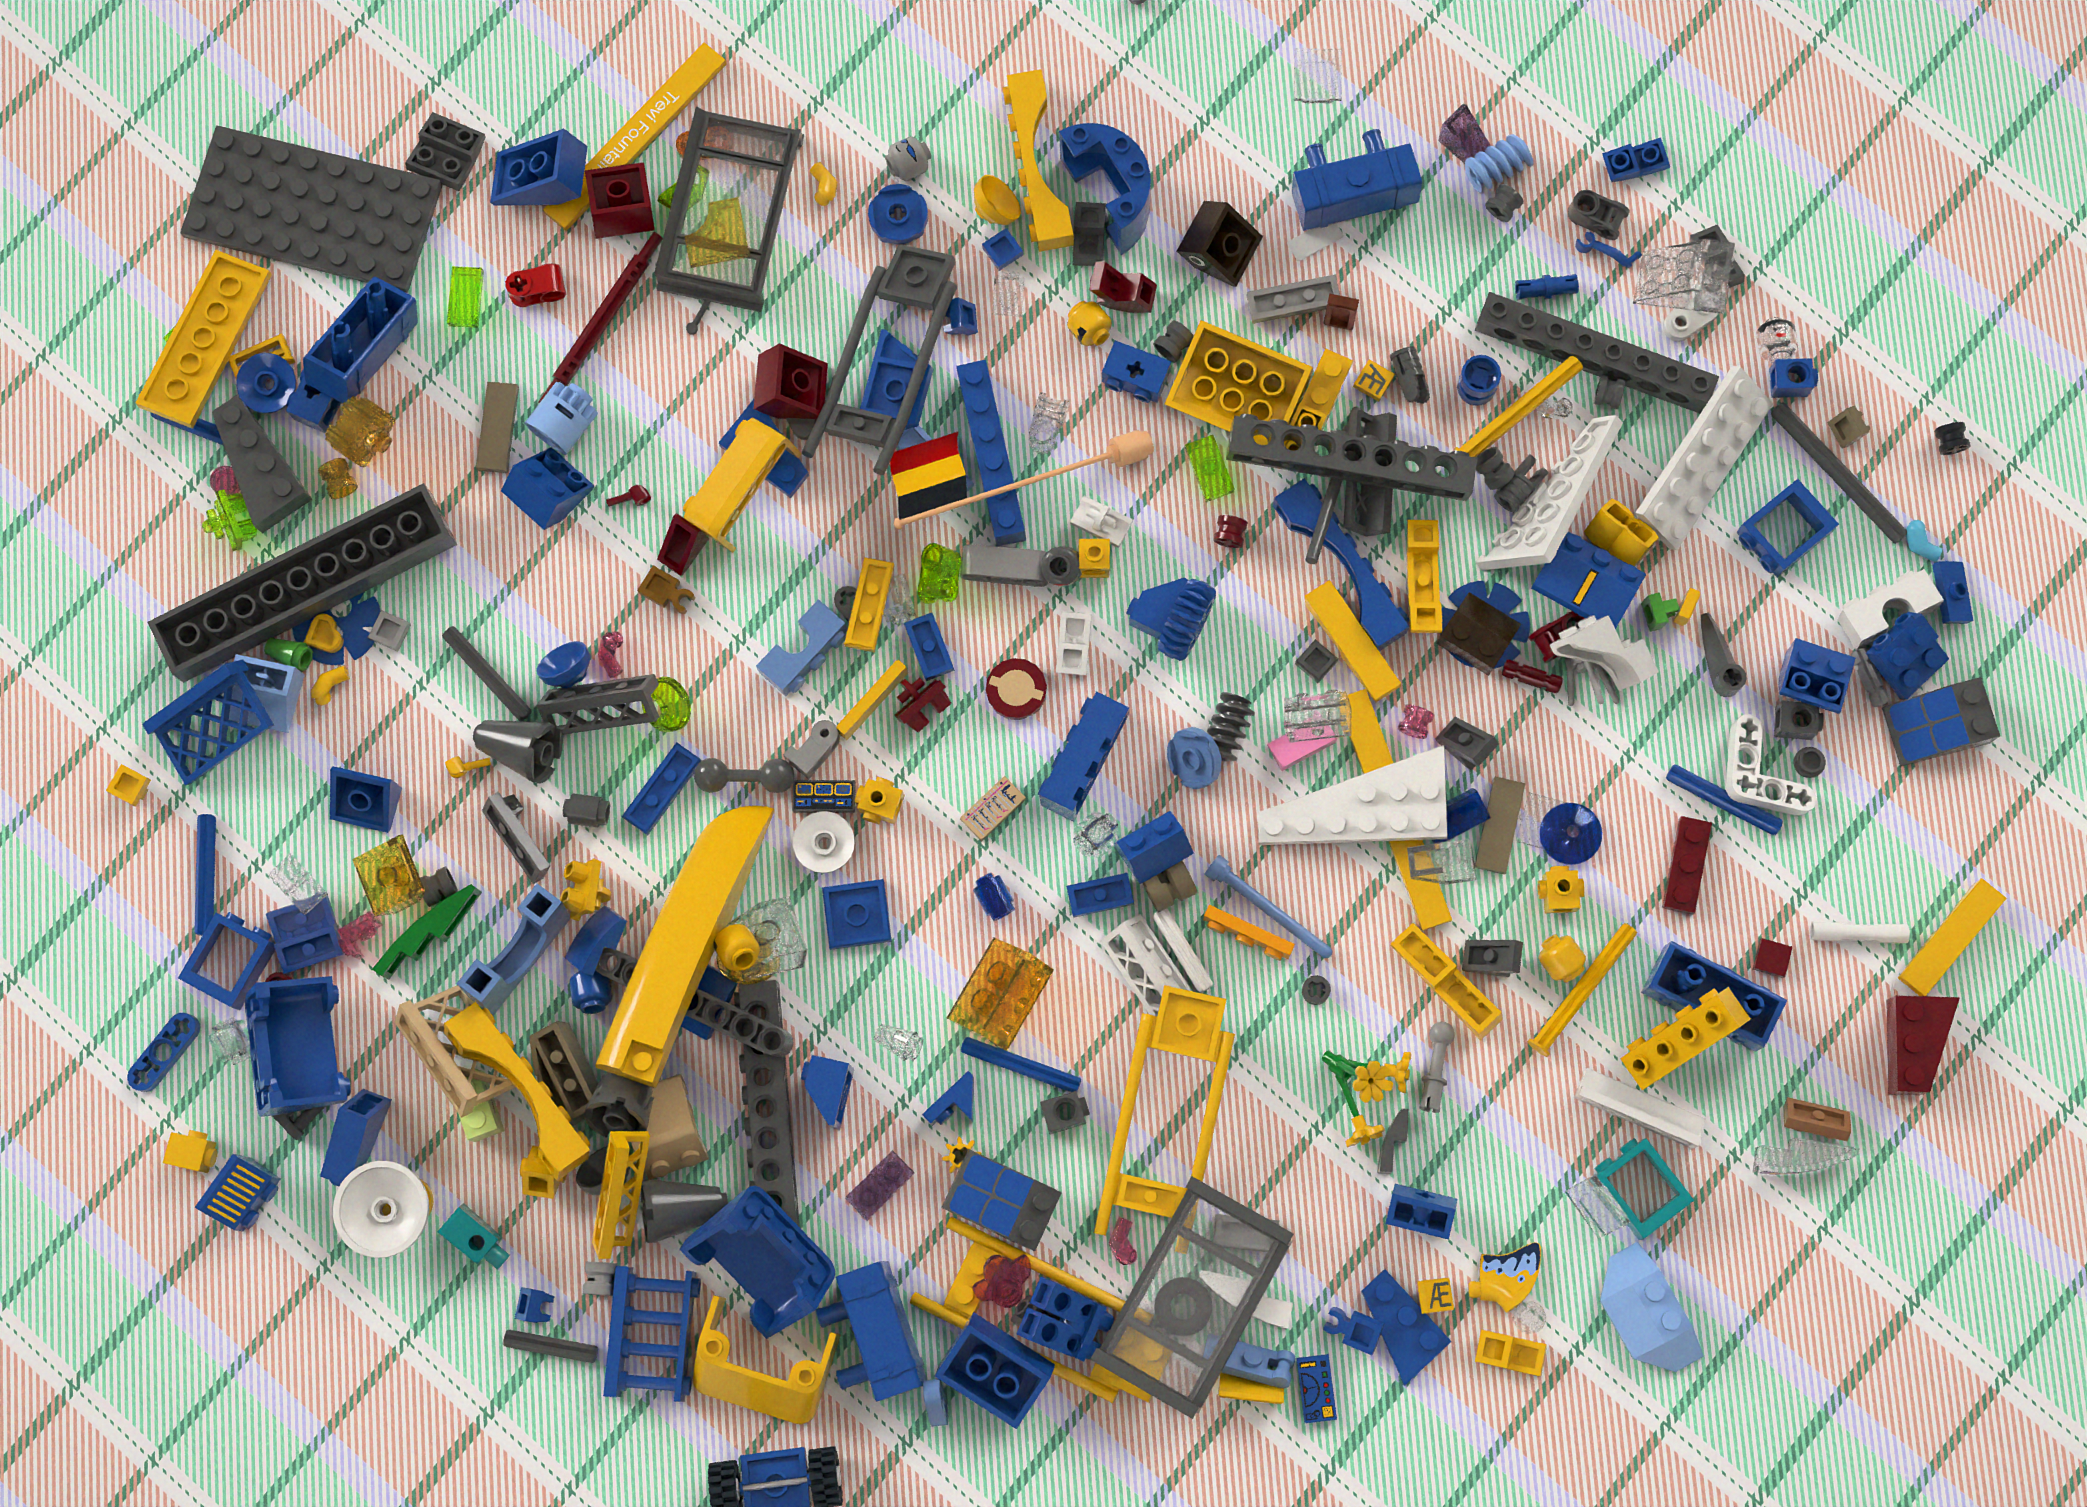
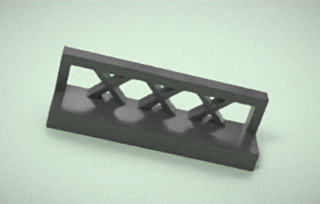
(1374, 502)
(601, 694)

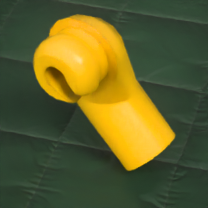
(324, 683)

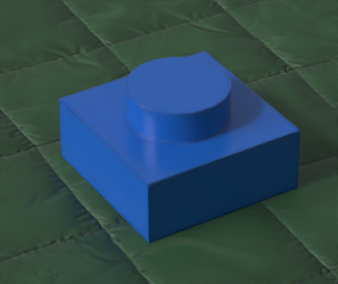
(1002, 249)

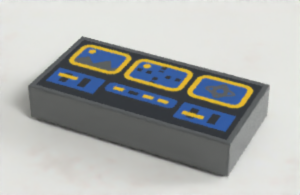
(824, 795)

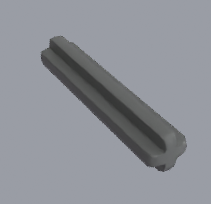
(550, 1346)

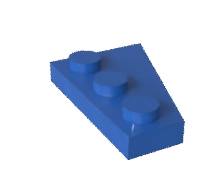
(788, 471)
(1408, 1334)

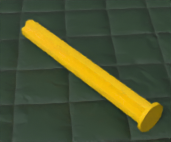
(1522, 407)
(1582, 989)

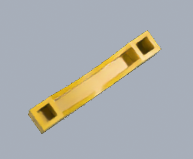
(1050, 216)
(478, 1039)

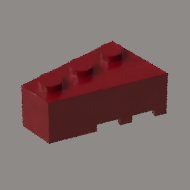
(1916, 1041)

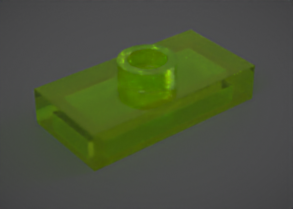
(1209, 468)

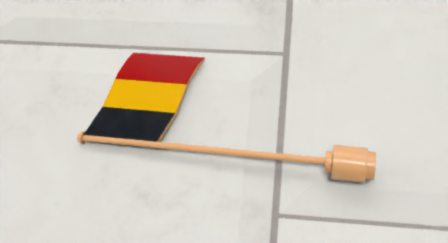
(933, 479)

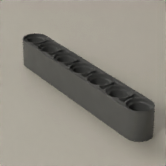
(707, 1008)

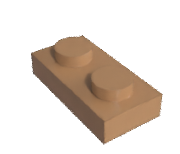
(1817, 1119)

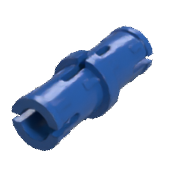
(1546, 286)

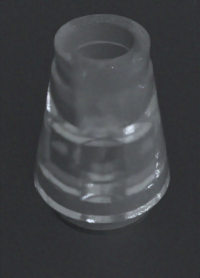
(901, 1042)

